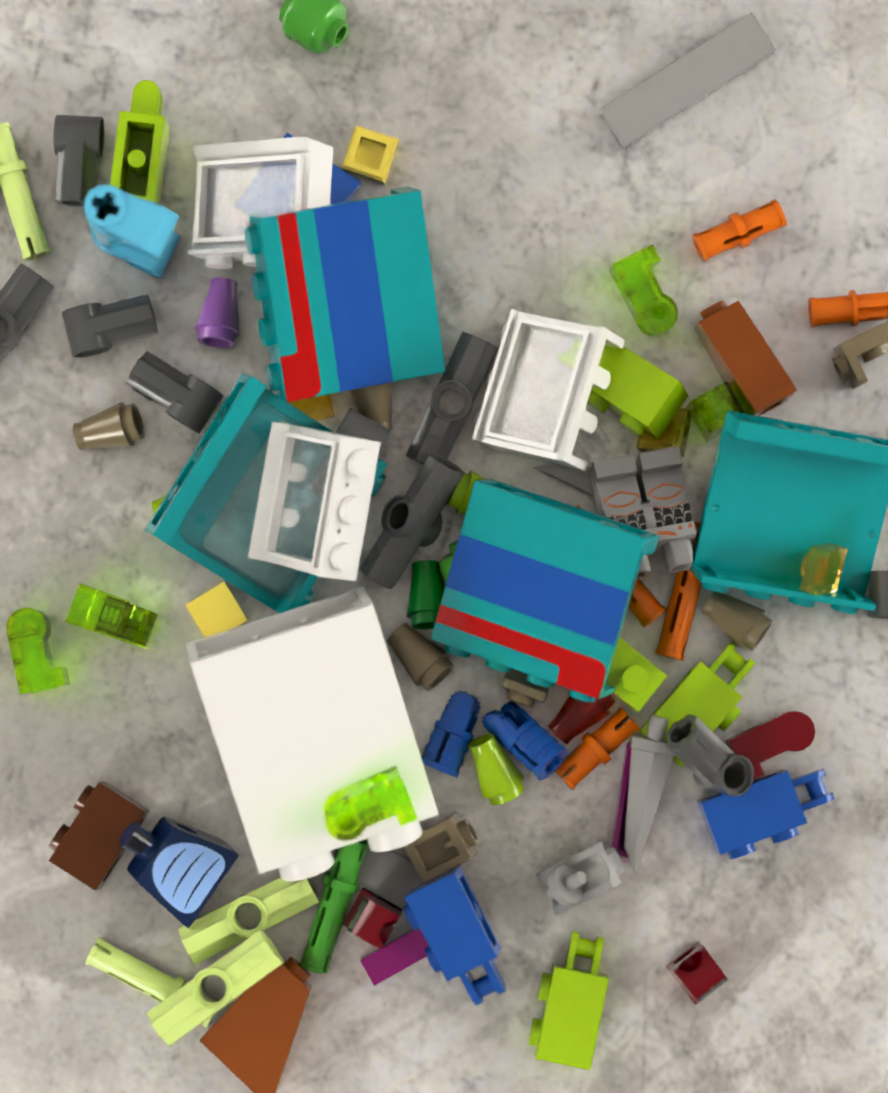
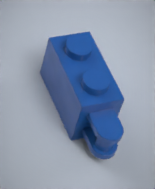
(762, 812)
(456, 932)

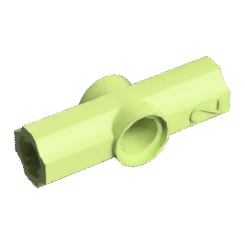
(221, 927)
(191, 1004)

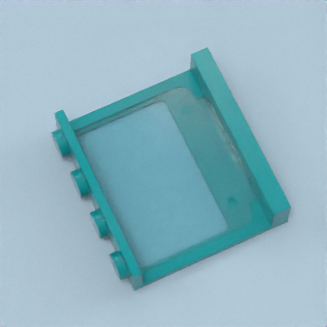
(217, 493)

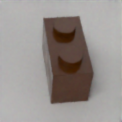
(91, 843)

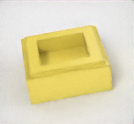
(370, 155)
(216, 611)

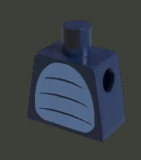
(177, 865)

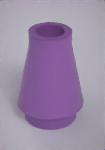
(219, 315)

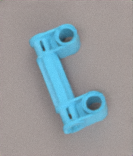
(132, 228)

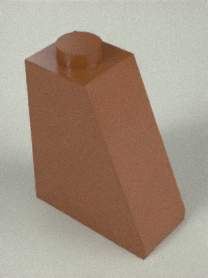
(744, 358)
(261, 1027)

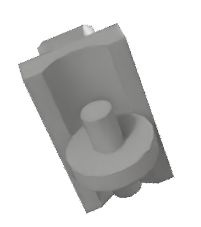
(582, 877)

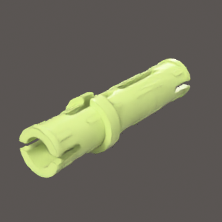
(19, 198)
(135, 972)

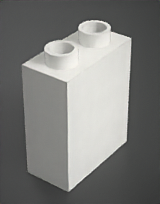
(304, 712)

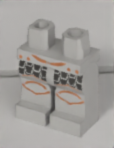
(665, 510)

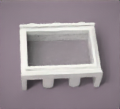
(250, 179)
(542, 388)
(314, 501)

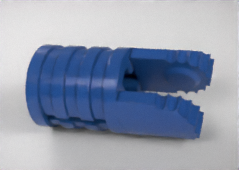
(452, 734)
(525, 739)

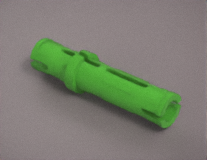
(338, 889)

